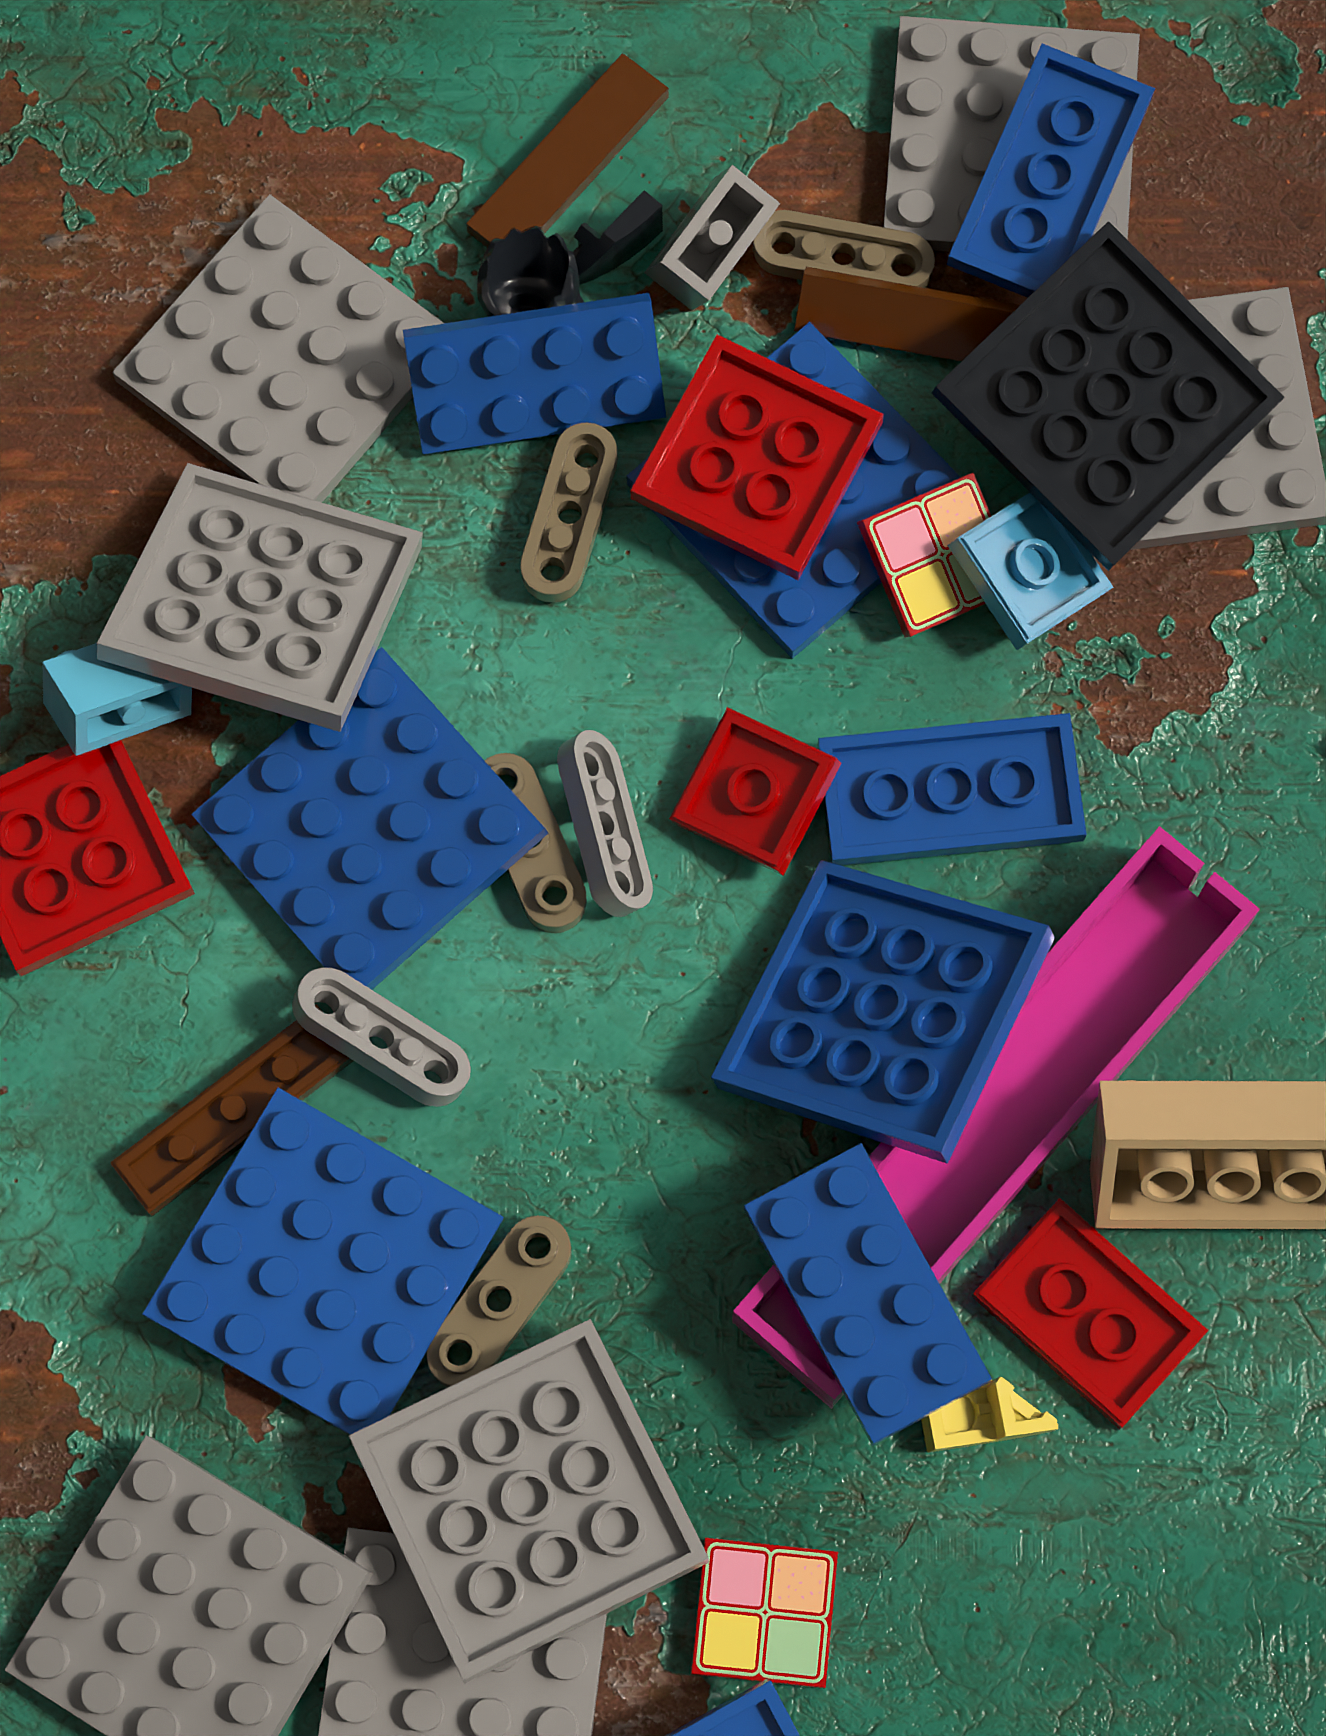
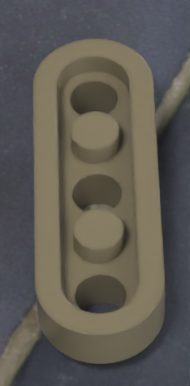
(819, 238)
(567, 488)
(547, 863)
(509, 1270)

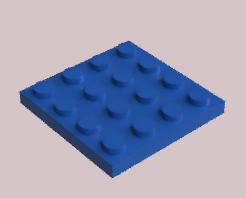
(841, 567)
(370, 828)
(884, 1010)
(323, 1266)

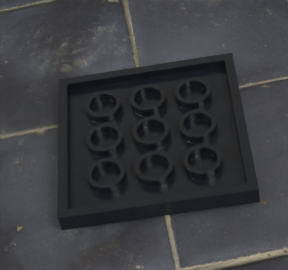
(1107, 395)

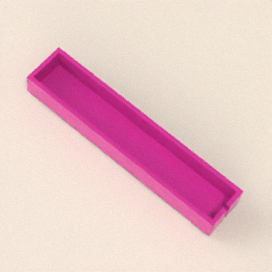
(1082, 1024)

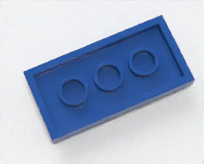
(1050, 171)
(535, 373)
(953, 790)
(867, 1294)

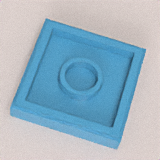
(1029, 569)

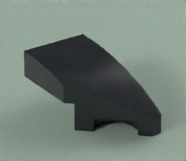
(620, 241)

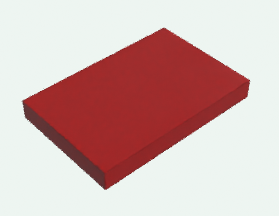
(1089, 1313)

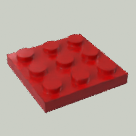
(757, 457)
(79, 854)

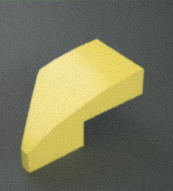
(985, 1417)

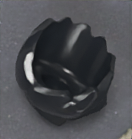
(527, 273)

